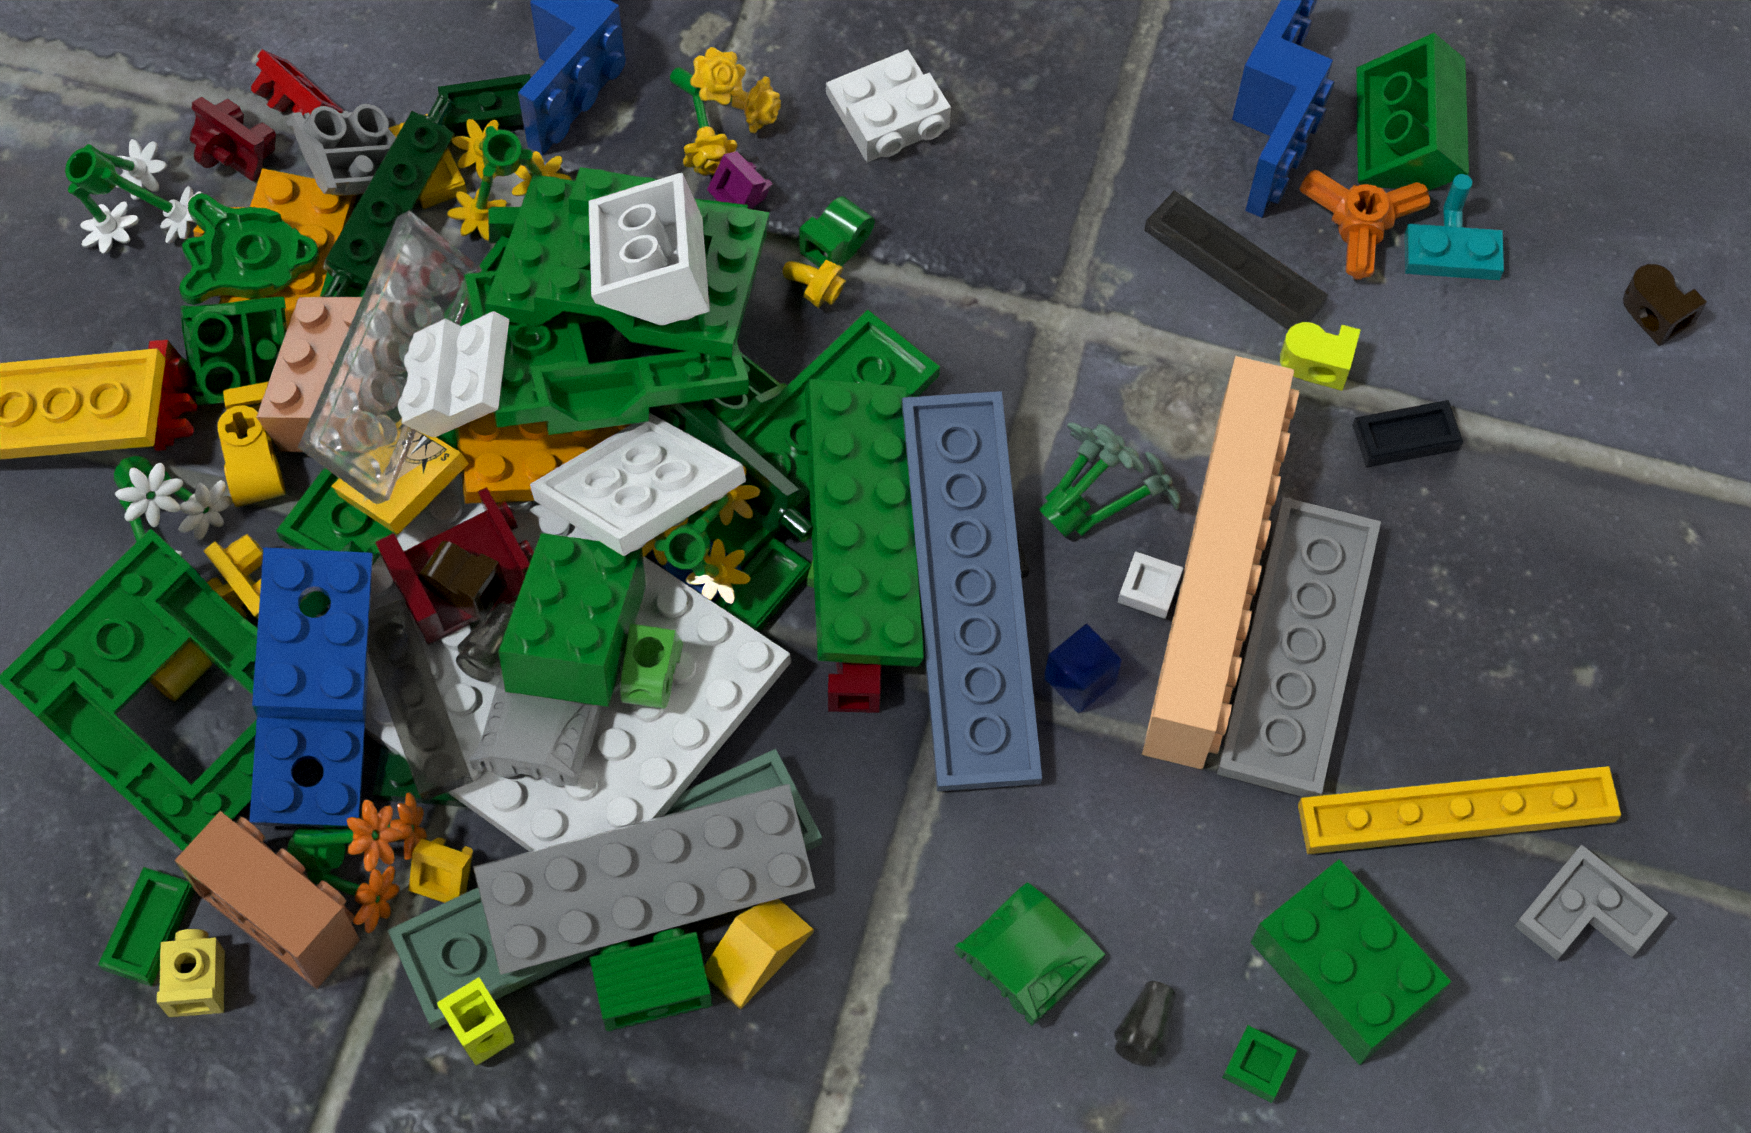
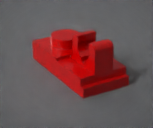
(288, 86)
(172, 399)

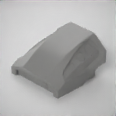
(343, 146)
(536, 737)

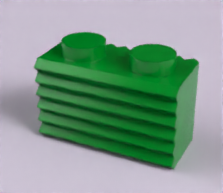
(650, 979)

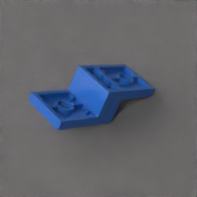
(580, 53)
(1283, 98)
(310, 687)

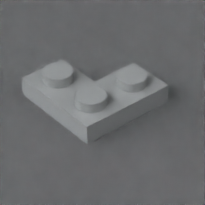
(1593, 894)

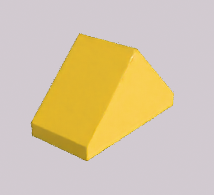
(755, 949)

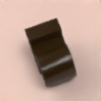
(1659, 304)
(463, 578)

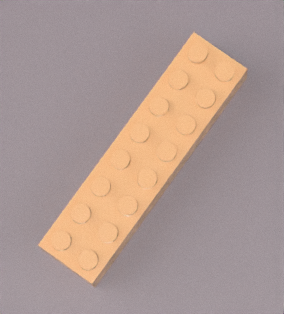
(1222, 565)

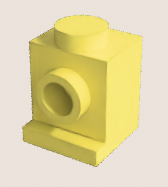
(203, 987)

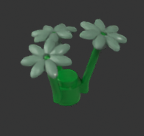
(1067, 507)

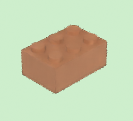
(304, 366)
(270, 897)

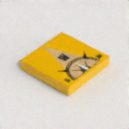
(423, 476)

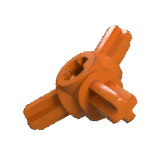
(1363, 214)

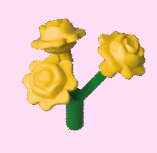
(720, 81)

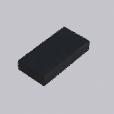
(1407, 433)

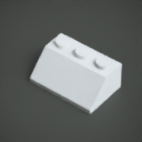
(649, 252)

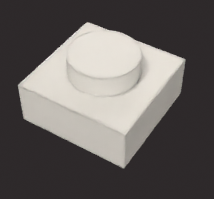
(1150, 585)

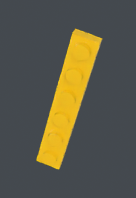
(1458, 810)

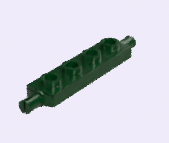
(389, 194)
(778, 495)

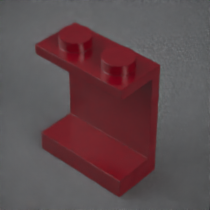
(485, 534)

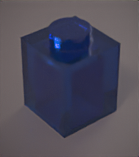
(1082, 668)

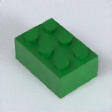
(572, 620)
(1349, 961)

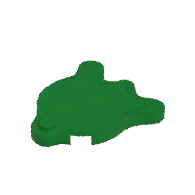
(242, 252)

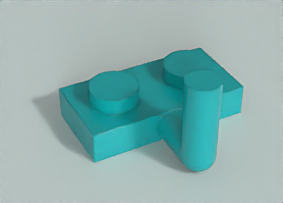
(1452, 248)

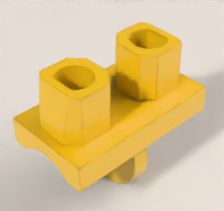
(236, 565)

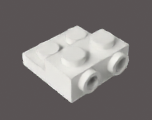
(889, 105)
(453, 374)

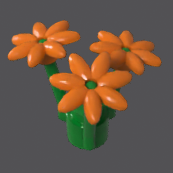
(325, 849)

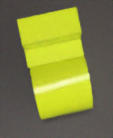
(1319, 355)
(476, 1021)

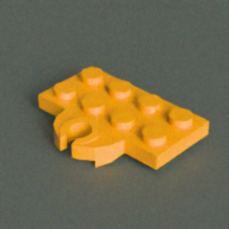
(312, 214)
(517, 455)

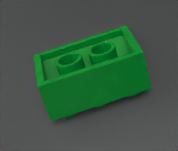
(1412, 116)

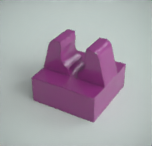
(738, 182)

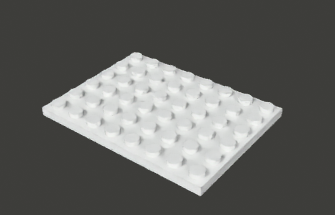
(639, 752)

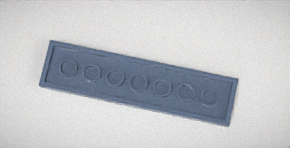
(970, 592)

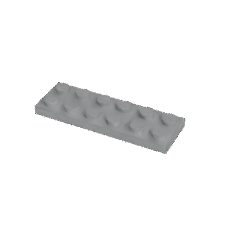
(1299, 649)
(643, 878)

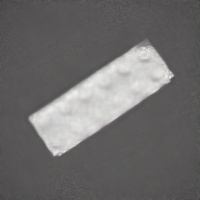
(357, 416)

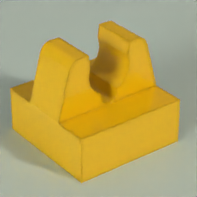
(439, 870)

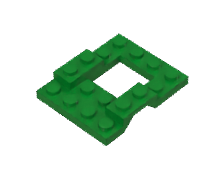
(550, 265)
(553, 382)
(109, 651)

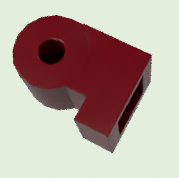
(854, 688)

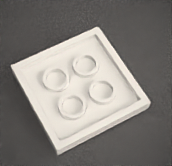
(637, 484)

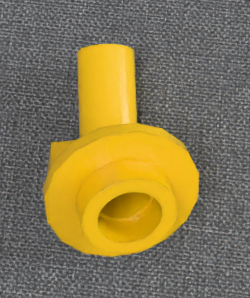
(823, 283)

